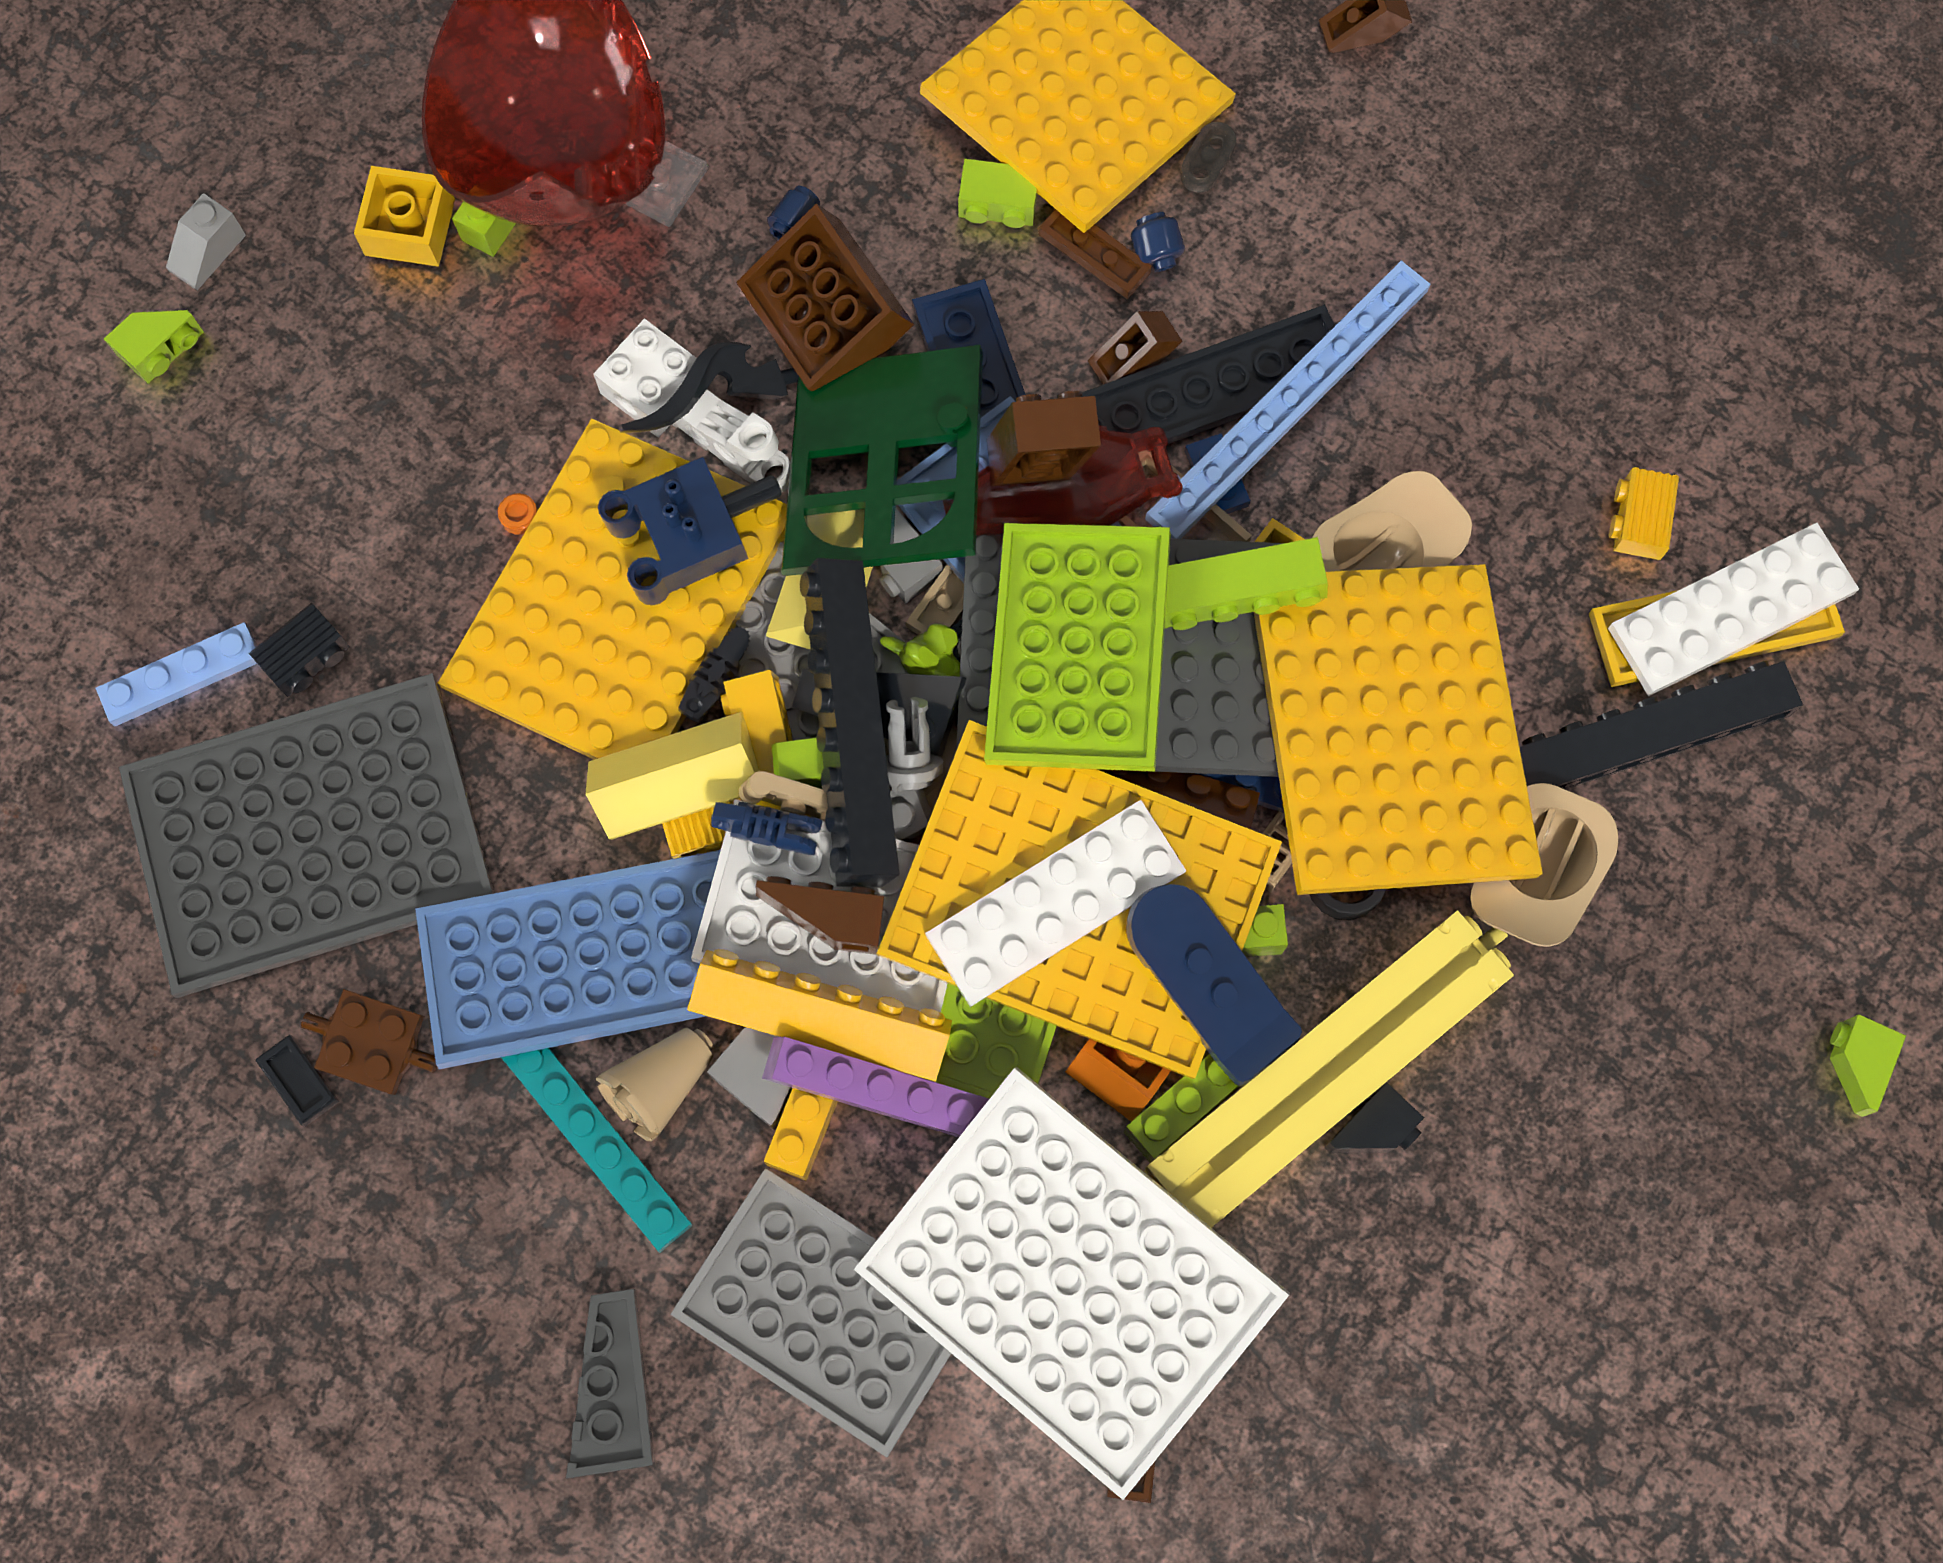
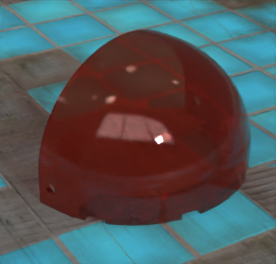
(542, 109)

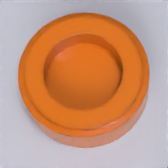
(516, 513)

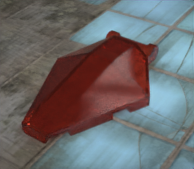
(1098, 494)

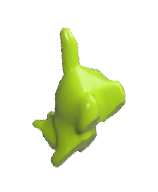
(927, 652)

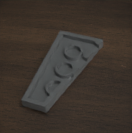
(612, 1403)

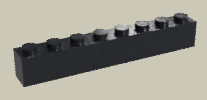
(849, 724)
(1661, 727)

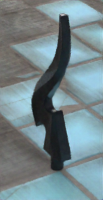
(725, 360)

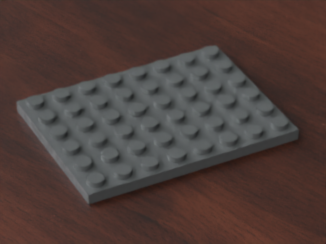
(1211, 676)
(303, 834)

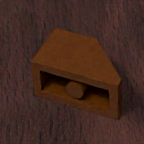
(1363, 23)
(1135, 347)

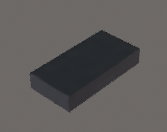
(297, 1080)

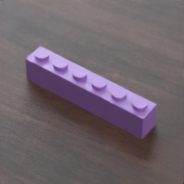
(871, 1086)

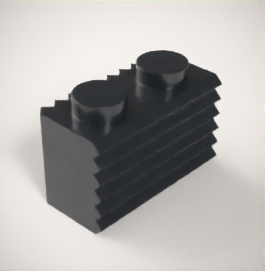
(300, 650)

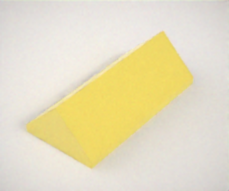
(835, 528)
(671, 776)

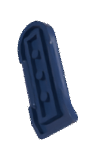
(1210, 981)

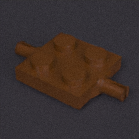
(369, 1042)

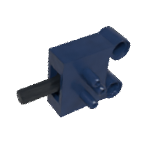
(686, 523)

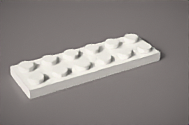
(1733, 609)
(1054, 903)

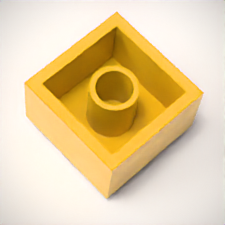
(404, 216)

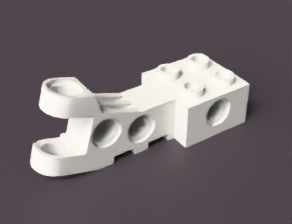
(646, 375)

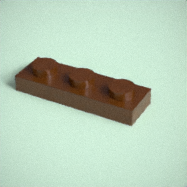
(1097, 253)

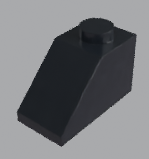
(1379, 1125)

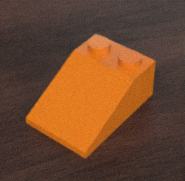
(1117, 1077)

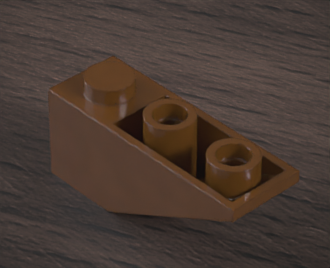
(835, 917)

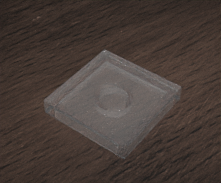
(672, 186)

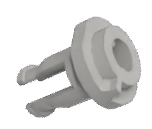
(910, 762)

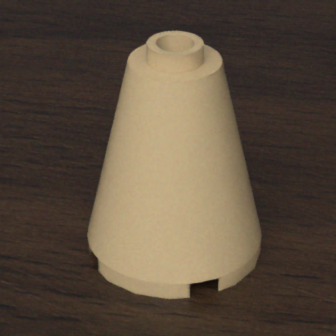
(656, 1080)

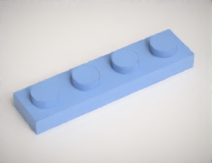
(177, 674)

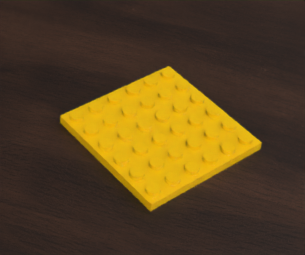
(1078, 100)

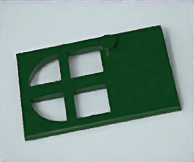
(877, 411)

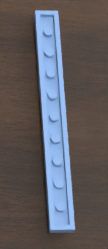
(1289, 400)

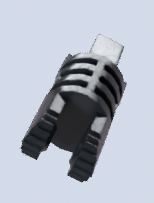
(717, 667)

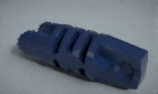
(766, 826)

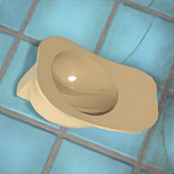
(1398, 526)
(1575, 851)

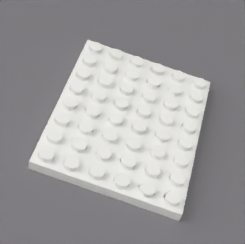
(1071, 1282)

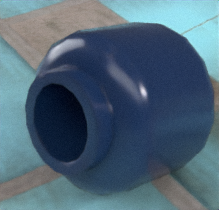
(1158, 241)

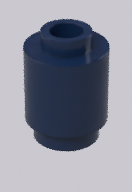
(791, 210)

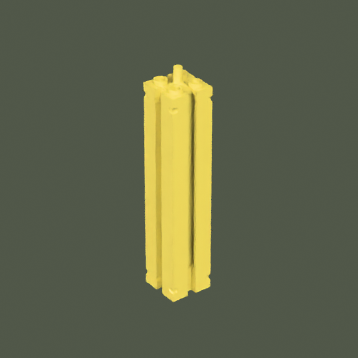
(1333, 1069)

